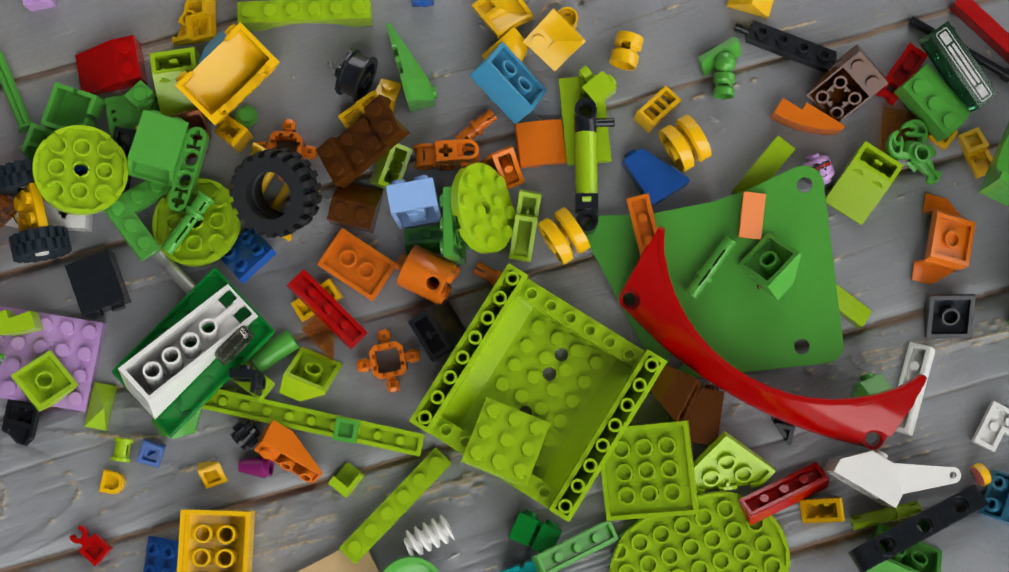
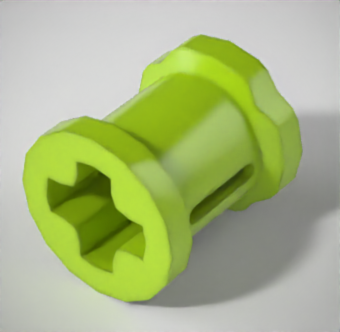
(121, 449)

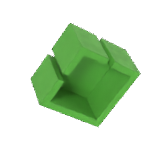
(69, 108)

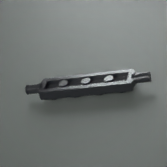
(788, 46)

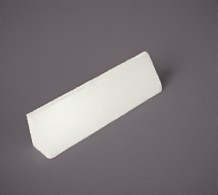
(916, 362)

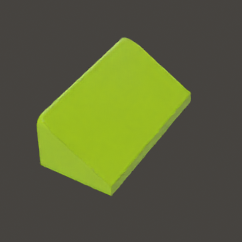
(852, 309)

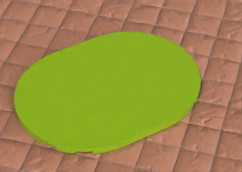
(703, 542)

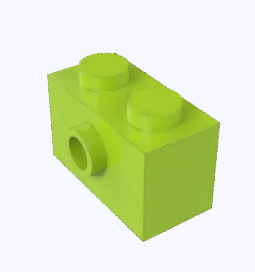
(391, 166)

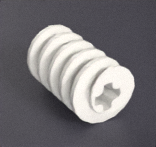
(428, 536)

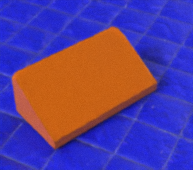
(751, 215)

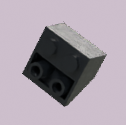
(438, 330)

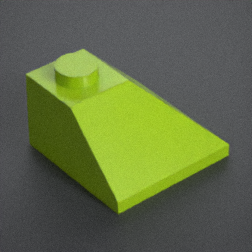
(309, 375)

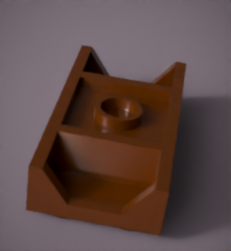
(362, 142)

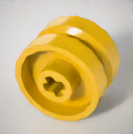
(685, 143)
(565, 235)

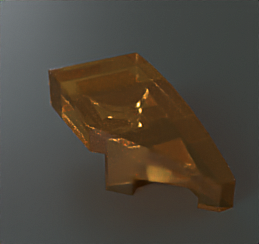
(321, 336)

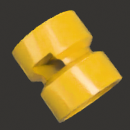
(625, 54)

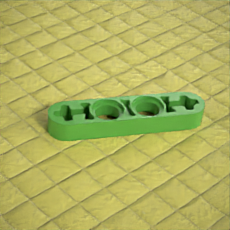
(185, 169)

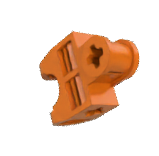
(436, 153)

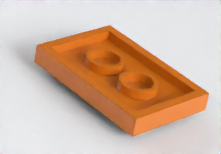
(357, 264)

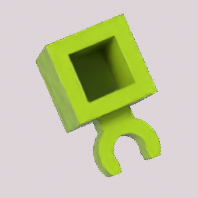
(597, 87)

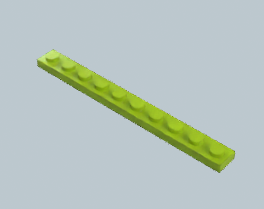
(313, 421)

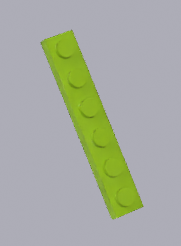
(395, 506)

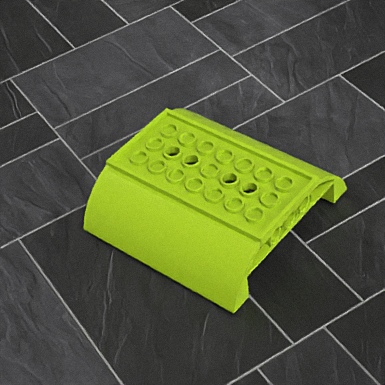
(505, 360)

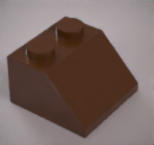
(355, 207)

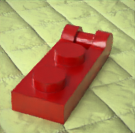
(903, 69)

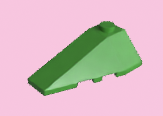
(414, 81)

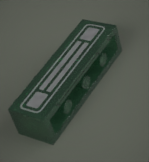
(958, 66)

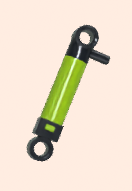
(586, 162)

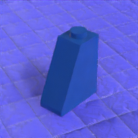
(653, 175)

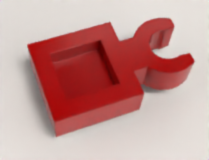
(93, 547)

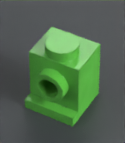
(142, 97)

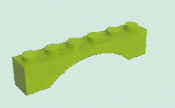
(276, 13)

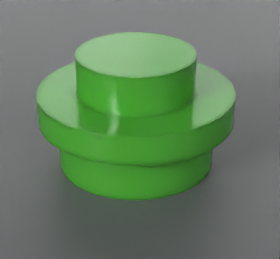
(246, 116)

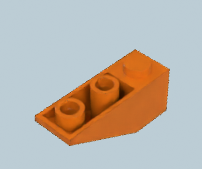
(286, 450)

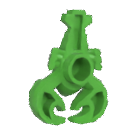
(914, 152)

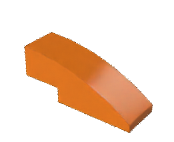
(807, 119)

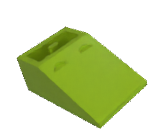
(165, 69)
(863, 182)

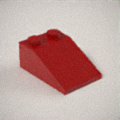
(111, 66)

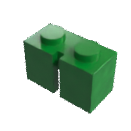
(534, 532)

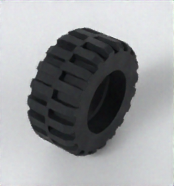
(250, 200)

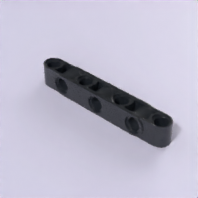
(907, 534)

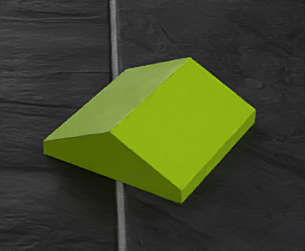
(44, 381)

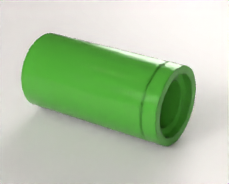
(275, 351)

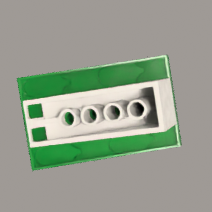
(180, 352)

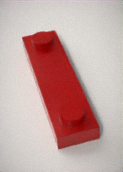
(327, 309)

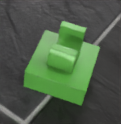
(346, 430)

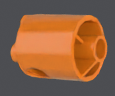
(419, 274)

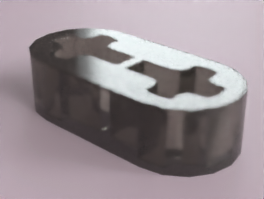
(234, 344)

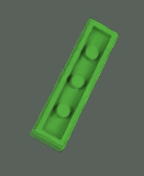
(575, 547)

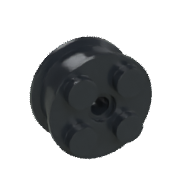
(355, 75)

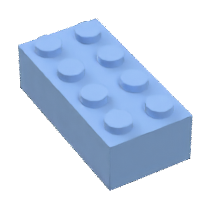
(414, 202)

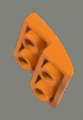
(540, 143)

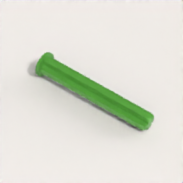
(13, 97)

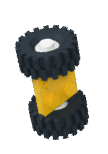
(35, 238)

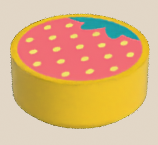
(980, 474)

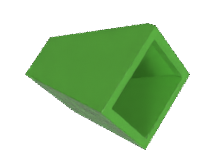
(157, 147)

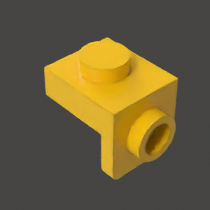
(390, 90)

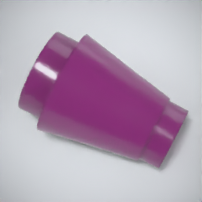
(256, 466)

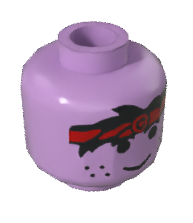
(822, 165)

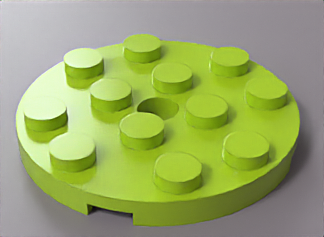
(77, 146)
(482, 208)
(208, 240)

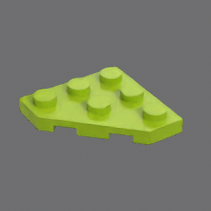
(730, 465)

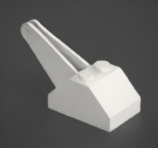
(887, 481)

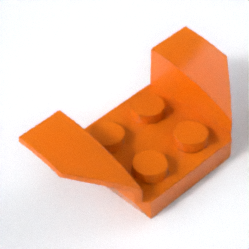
(947, 244)

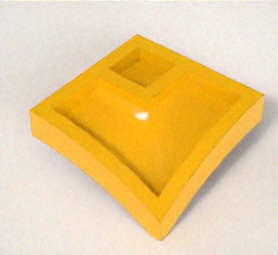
(502, 14)
(554, 39)

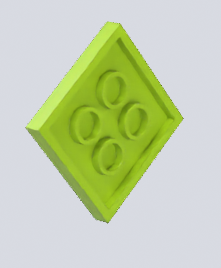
(505, 442)

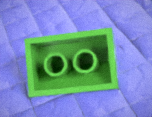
(933, 102)
(914, 559)

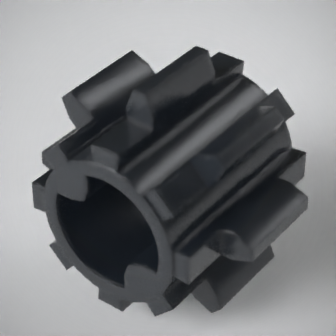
(245, 434)

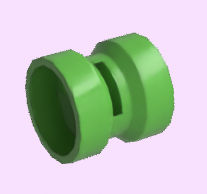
(723, 85)

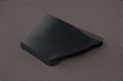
(21, 421)

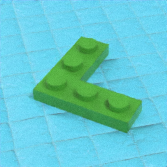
(125, 220)

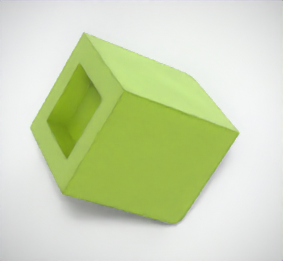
(346, 479)

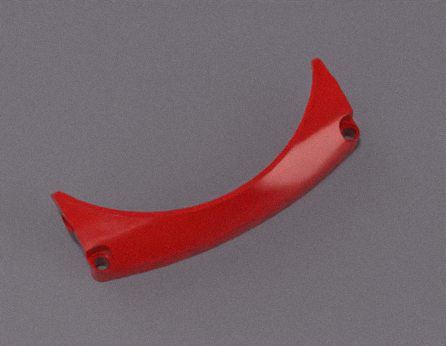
(836, 418)

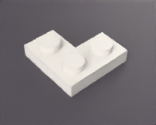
(992, 427)

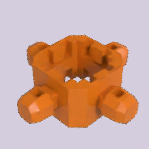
(289, 134)
(384, 338)

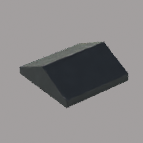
(949, 316)

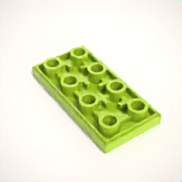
(570, 94)

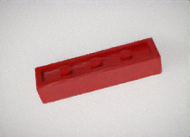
(983, 26)
(783, 493)

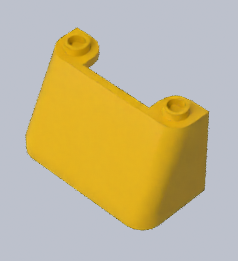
(227, 74)

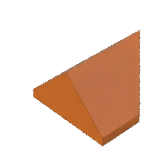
(506, 165)

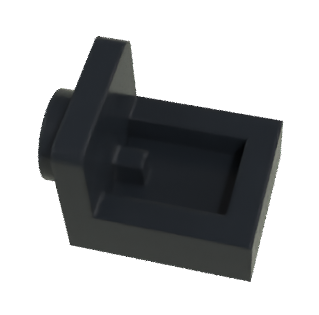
(245, 373)

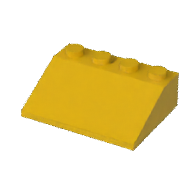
(216, 540)

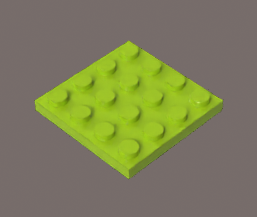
(651, 473)

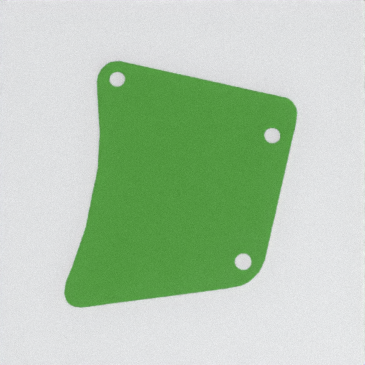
(731, 312)

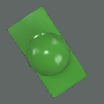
(721, 57)

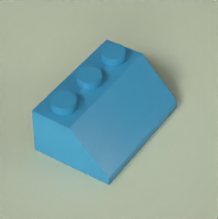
(508, 83)

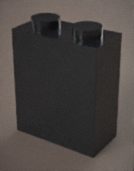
(98, 284)

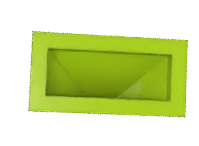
(100, 406)

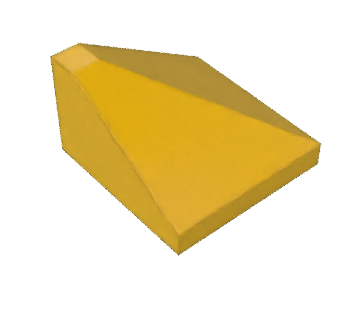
(211, 473)

